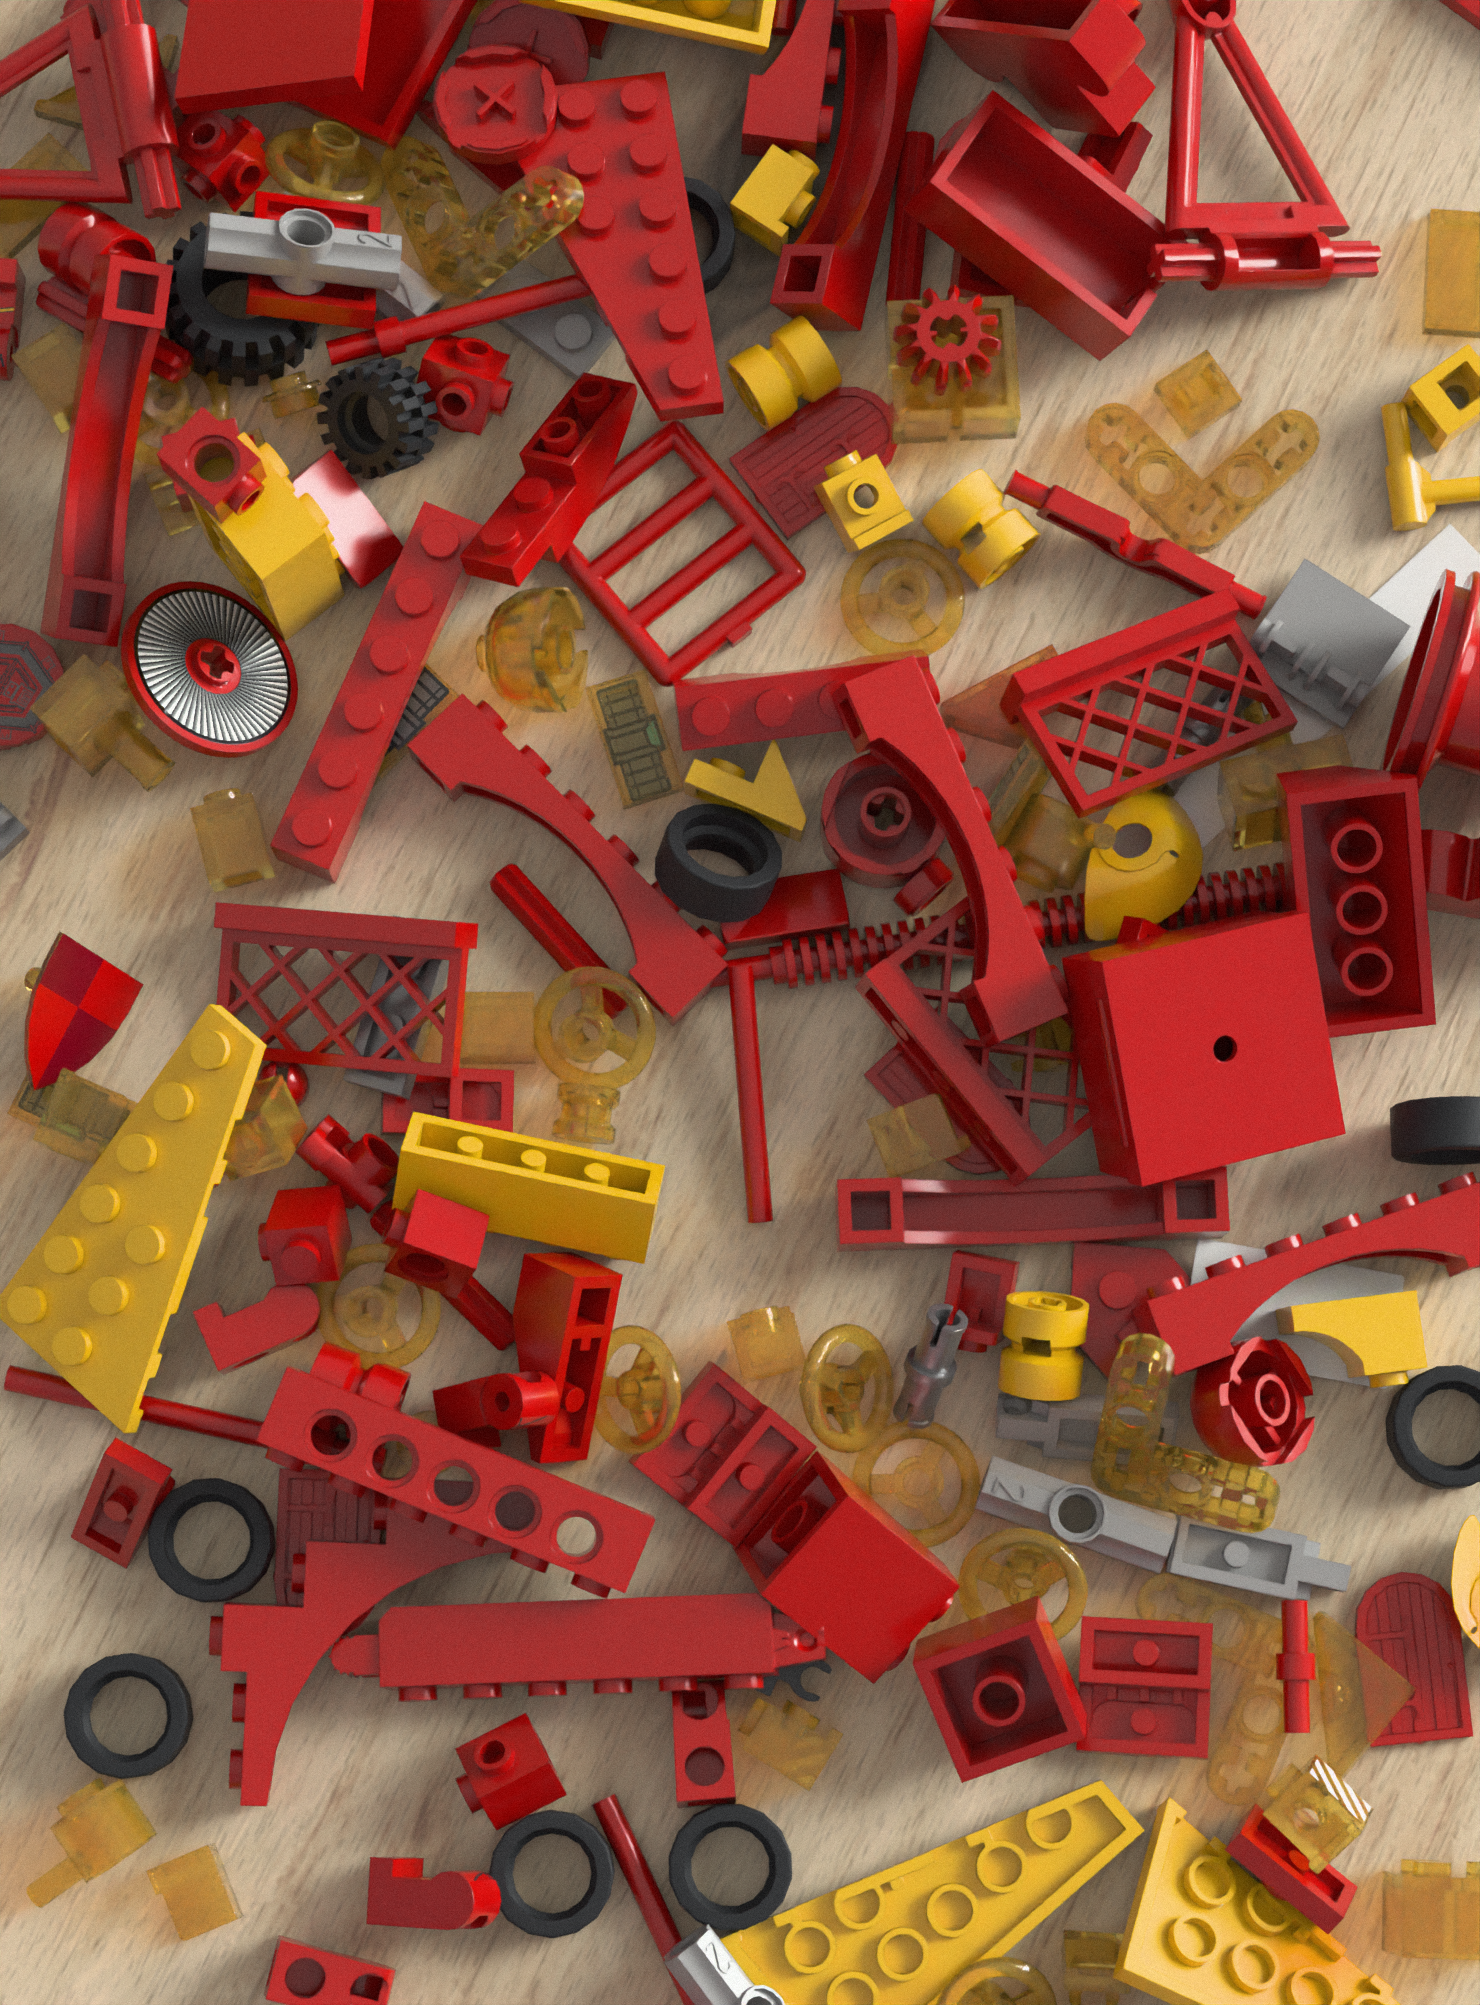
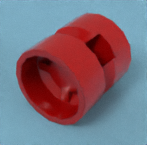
(78, 234)
(344, 1368)

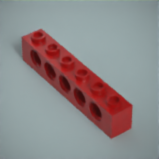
(618, 1527)

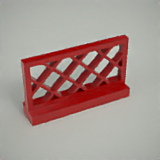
(1113, 665)
(363, 936)
(955, 1071)

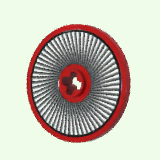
(174, 688)

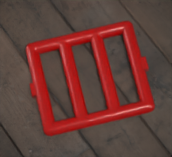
(749, 530)

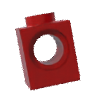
(196, 444)
(434, 1242)

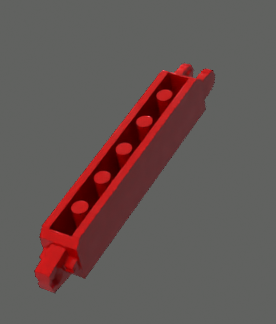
(578, 1643)

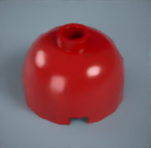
(1253, 1404)

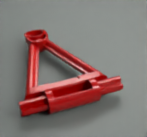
(120, 106)
(1244, 242)

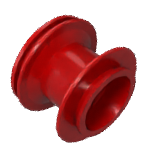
(1440, 693)

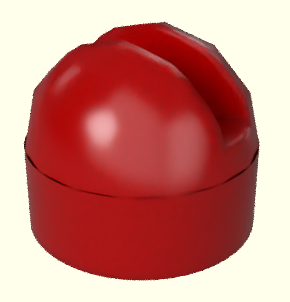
(296, 1080)

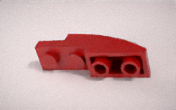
(562, 480)

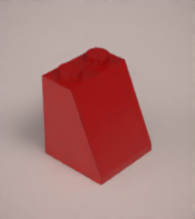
(847, 1566)

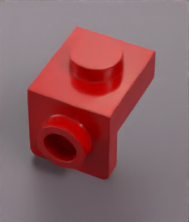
(1117, 157)
(980, 1289)

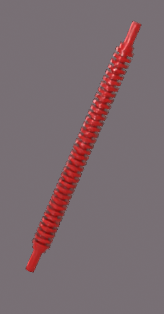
(785, 964)

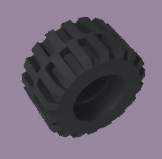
(222, 342)

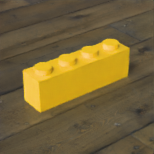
(534, 1186)

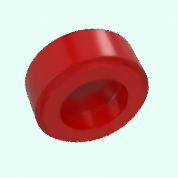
(924, 888)

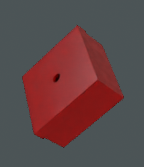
(1204, 1046)

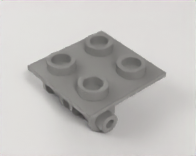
(1326, 643)

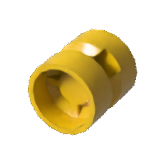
(791, 368)
(978, 506)
(1037, 1367)

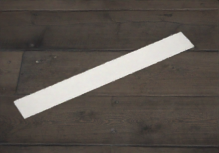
(1403, 596)

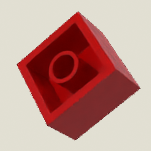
(1000, 1689)

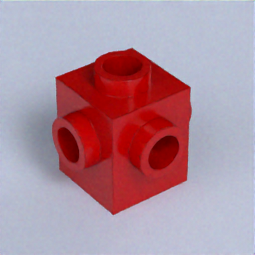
(220, 158)
(465, 382)

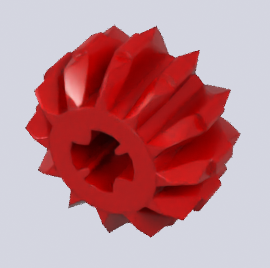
(939, 320)

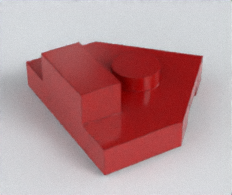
(1113, 1284)

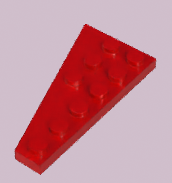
(636, 236)

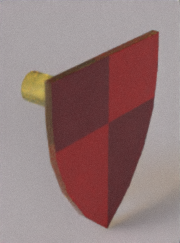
(72, 1009)

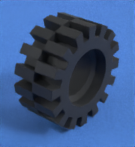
(404, 411)

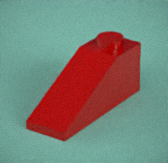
(565, 1329)

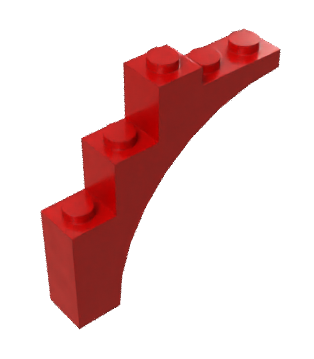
(339, 1584)

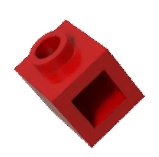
(306, 1235)
(508, 1773)

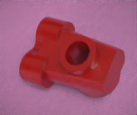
(360, 1168)

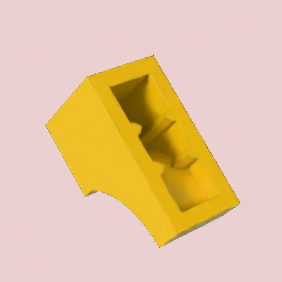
(1370, 1334)

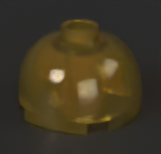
(533, 648)

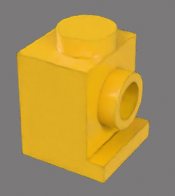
(775, 197)
(1432, 408)
(854, 524)

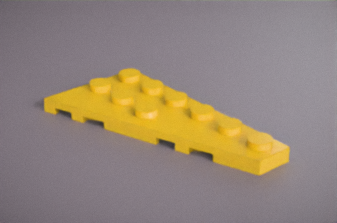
(128, 1236)
(931, 1916)
(1220, 1938)

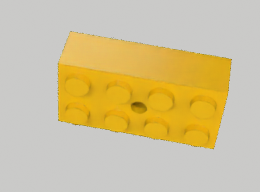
(277, 547)

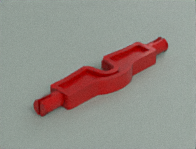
(1113, 537)

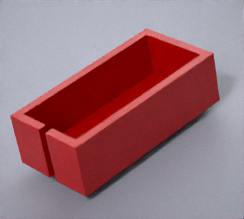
(1042, 225)

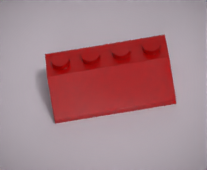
(1361, 878)

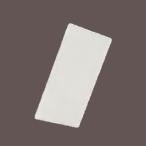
(1320, 1286)

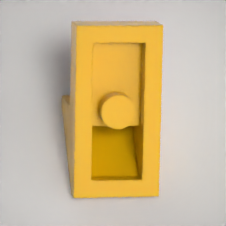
(768, 798)

